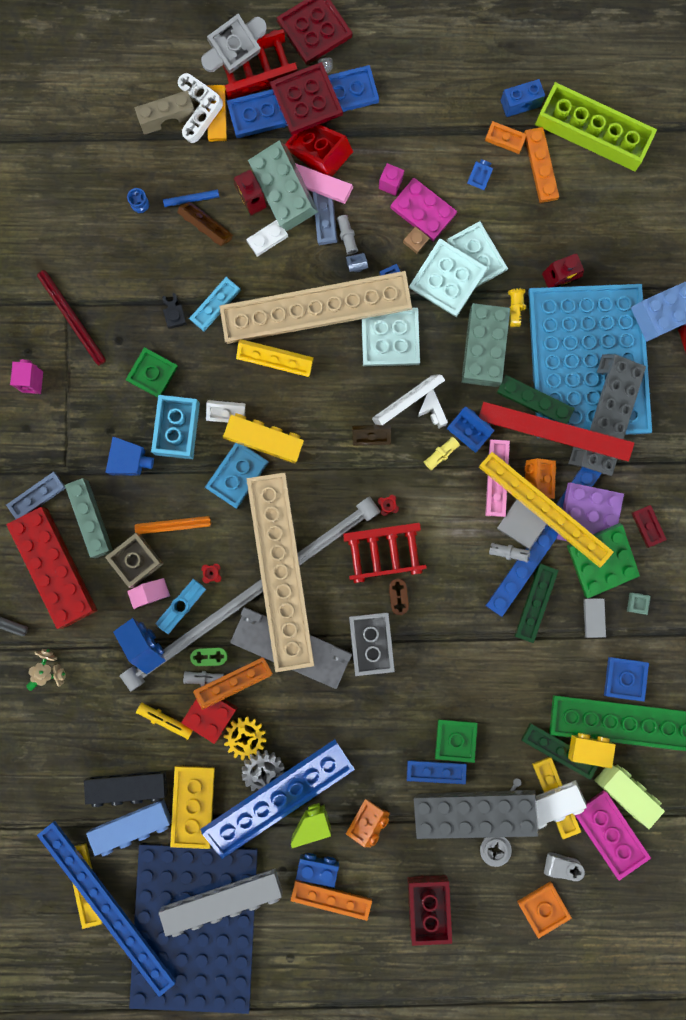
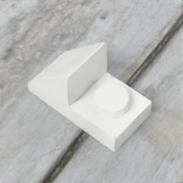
(432, 405)

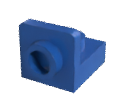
(480, 174)

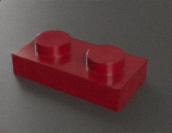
(649, 526)

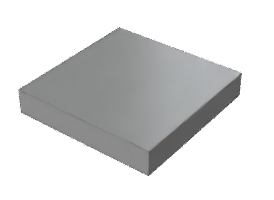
(522, 525)

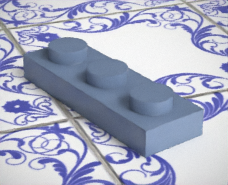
(325, 220)
(36, 495)

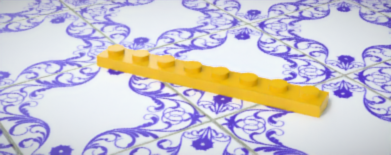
(546, 509)

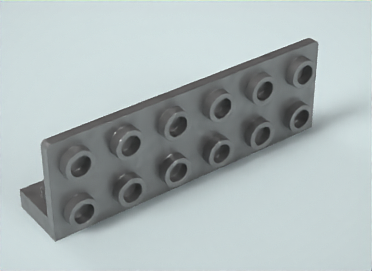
(328, 659)

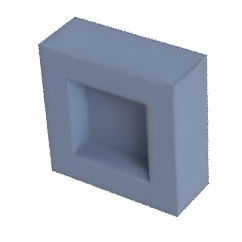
(357, 262)

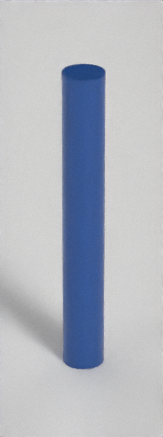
(192, 198)

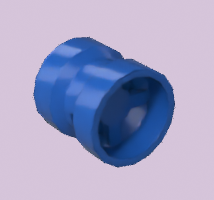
(137, 196)

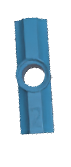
(172, 615)

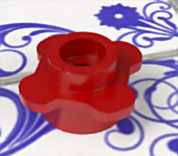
(388, 500)
(206, 573)

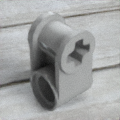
(559, 867)

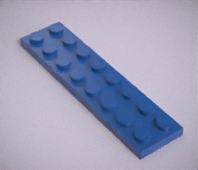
(262, 113)
(277, 799)

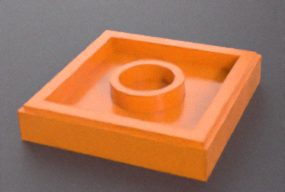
(544, 909)

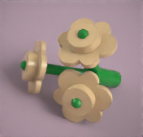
(41, 672)

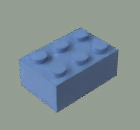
(661, 312)

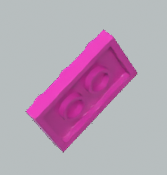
(423, 209)

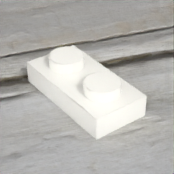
(267, 238)
(221, 411)

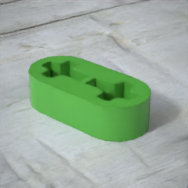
(210, 661)

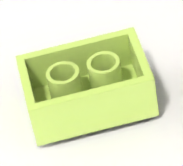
(630, 795)

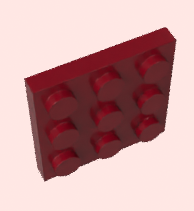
(314, 28)
(306, 98)

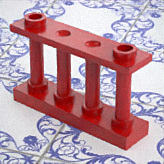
(260, 82)
(391, 535)

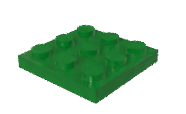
(614, 572)

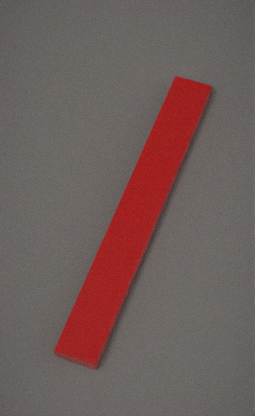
(557, 431)

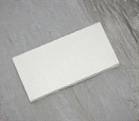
(408, 399)

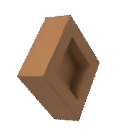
(416, 240)

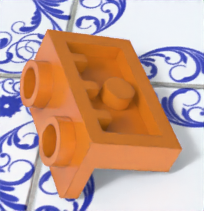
(542, 475)
(368, 824)

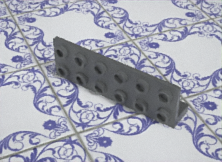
(613, 408)

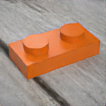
(505, 137)

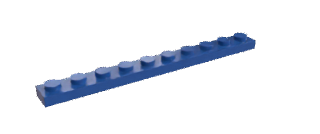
(522, 570)
(107, 908)

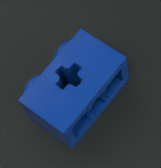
(522, 98)

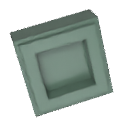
(638, 603)

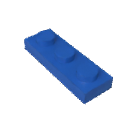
(436, 772)

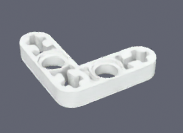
(205, 102)

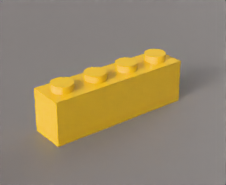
(262, 438)

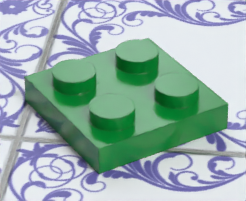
(151, 373)
(456, 740)

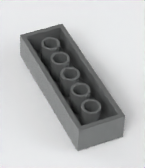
(476, 814)

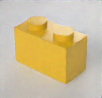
(591, 751)

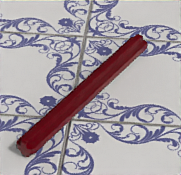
(71, 317)

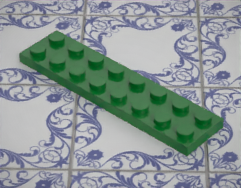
(619, 722)

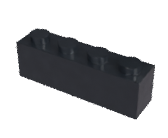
(125, 787)

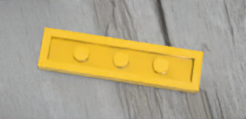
(274, 358)
(550, 780)
(87, 915)

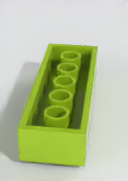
(595, 127)

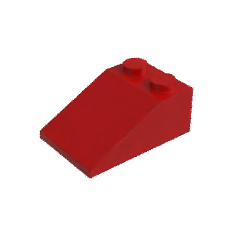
(320, 149)

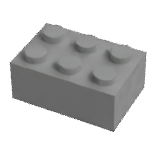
(371, 644)

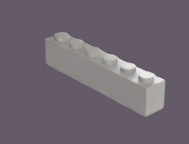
(220, 902)

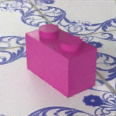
(26, 377)

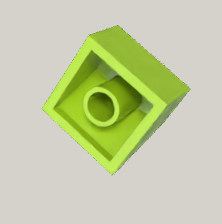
(312, 826)

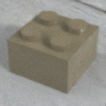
(134, 560)

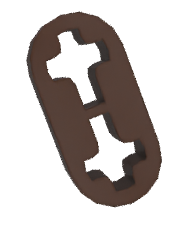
(403, 596)

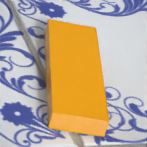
(218, 128)

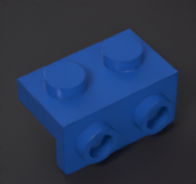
(470, 429)

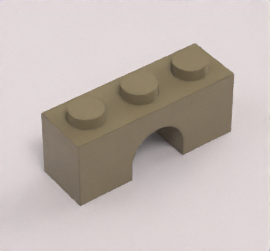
(172, 107)

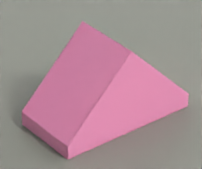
(148, 593)

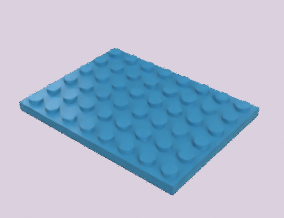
(568, 339)

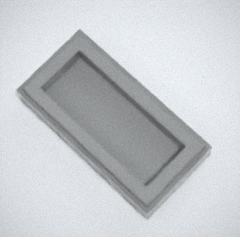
(594, 618)

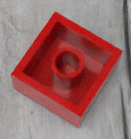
(211, 720)

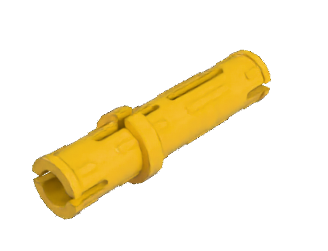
(143, 710)

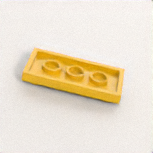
(192, 806)

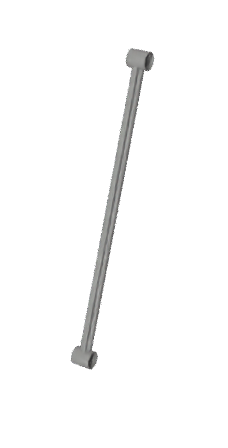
(366, 510)

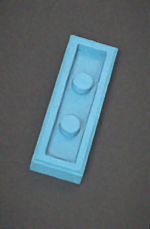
(210, 308)

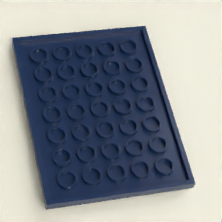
(210, 962)

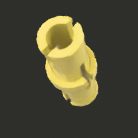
(441, 453)

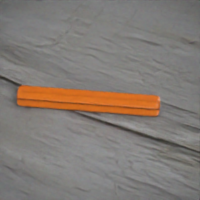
(171, 525)

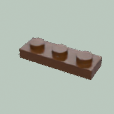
(205, 223)

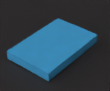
(230, 478)

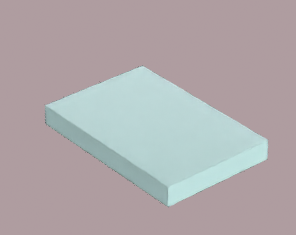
(478, 245)

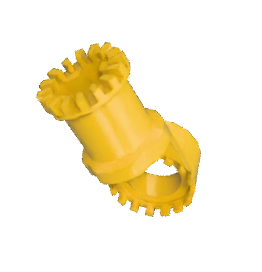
(517, 305)

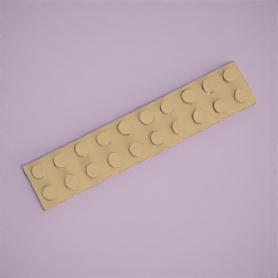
(315, 307)
(280, 572)

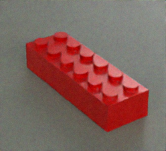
(51, 567)

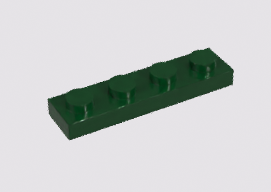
(535, 400)
(536, 603)
(555, 749)

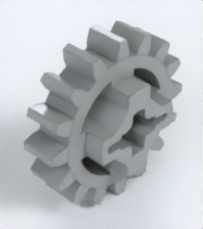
(252, 770)

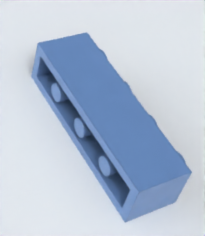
(129, 827)

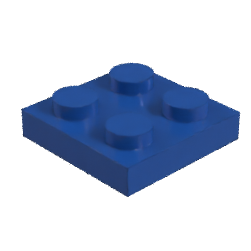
(626, 679)

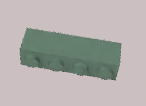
(89, 518)

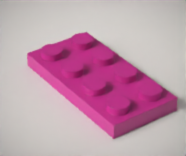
(612, 835)

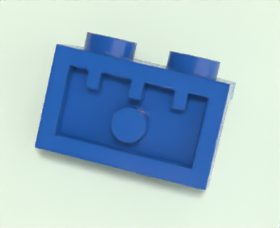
(317, 870)

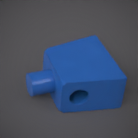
(127, 458)

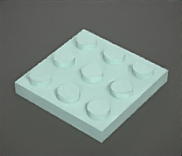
(448, 277)
(391, 339)

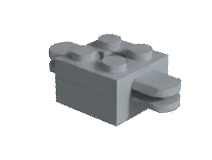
(233, 44)

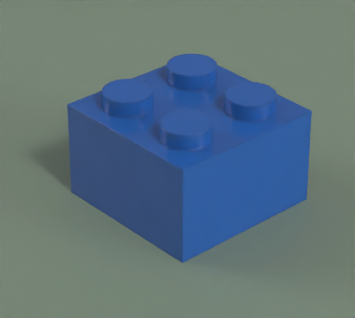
(140, 645)

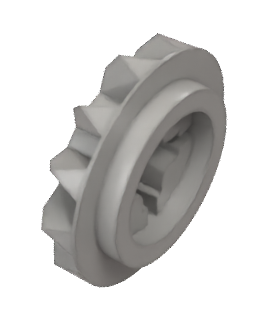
(501, 857)

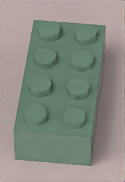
(283, 186)
(485, 345)

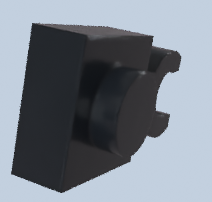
(173, 314)

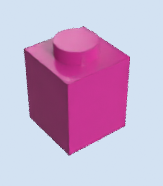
(391, 179)

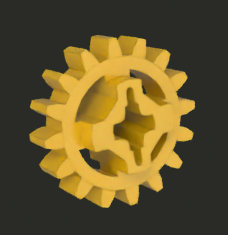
(247, 746)

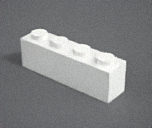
(559, 802)

